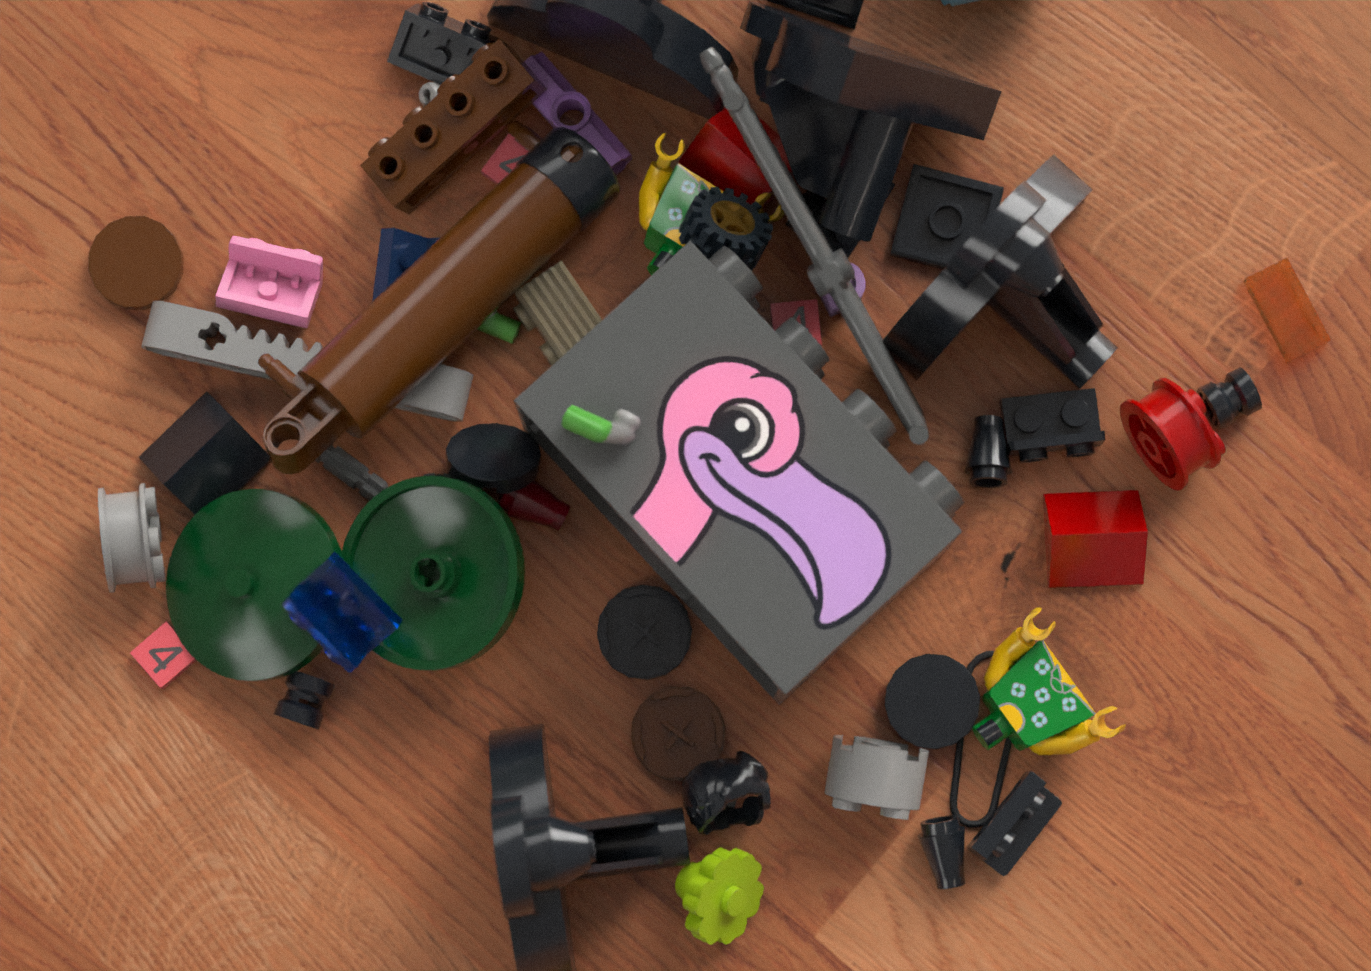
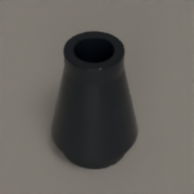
(988, 454)
(944, 848)

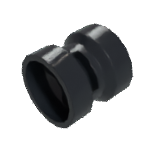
(1230, 398)
(307, 688)

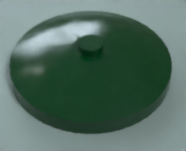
(443, 565)
(233, 575)

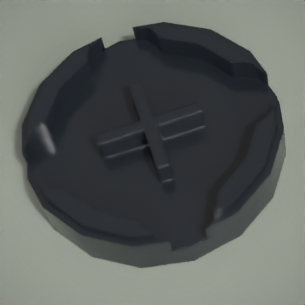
(493, 457)
(644, 632)
(932, 701)

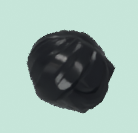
(715, 787)

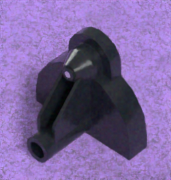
(625, 40)
(851, 108)
(1017, 274)
(545, 853)

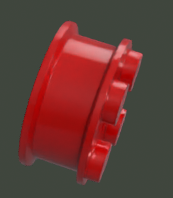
(1171, 433)

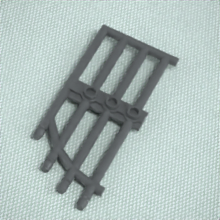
(830, 269)

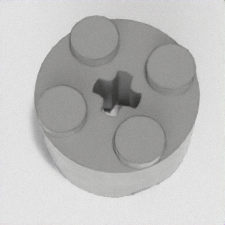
(875, 775)

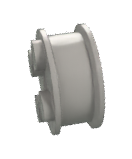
(131, 537)

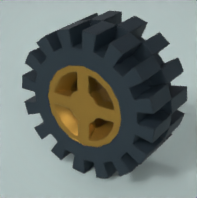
(726, 221)

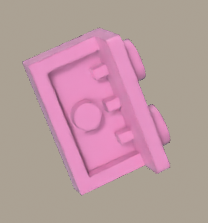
(270, 281)

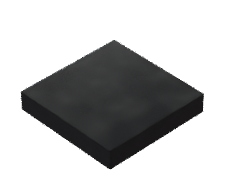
(941, 215)

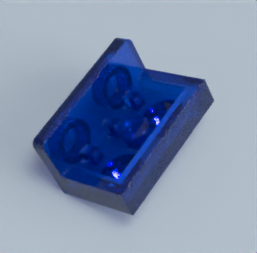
(341, 612)

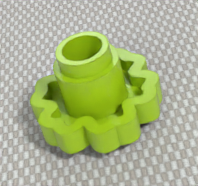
(720, 894)

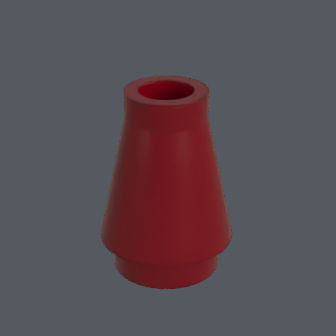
(535, 506)

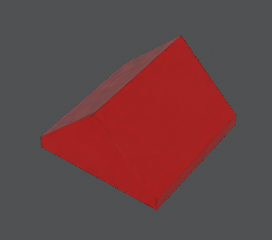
(726, 161)
(1094, 539)

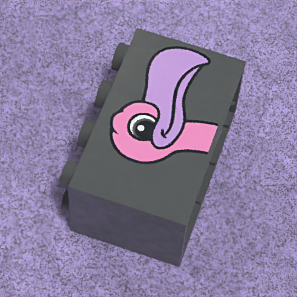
(745, 468)

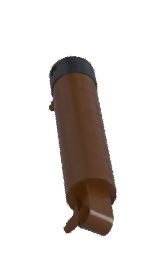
(441, 296)

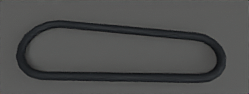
(957, 767)

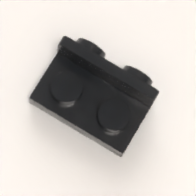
(435, 43)
(1052, 424)
(1015, 824)

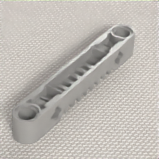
(183, 332)

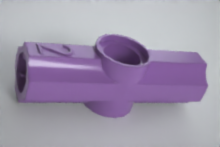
(563, 97)

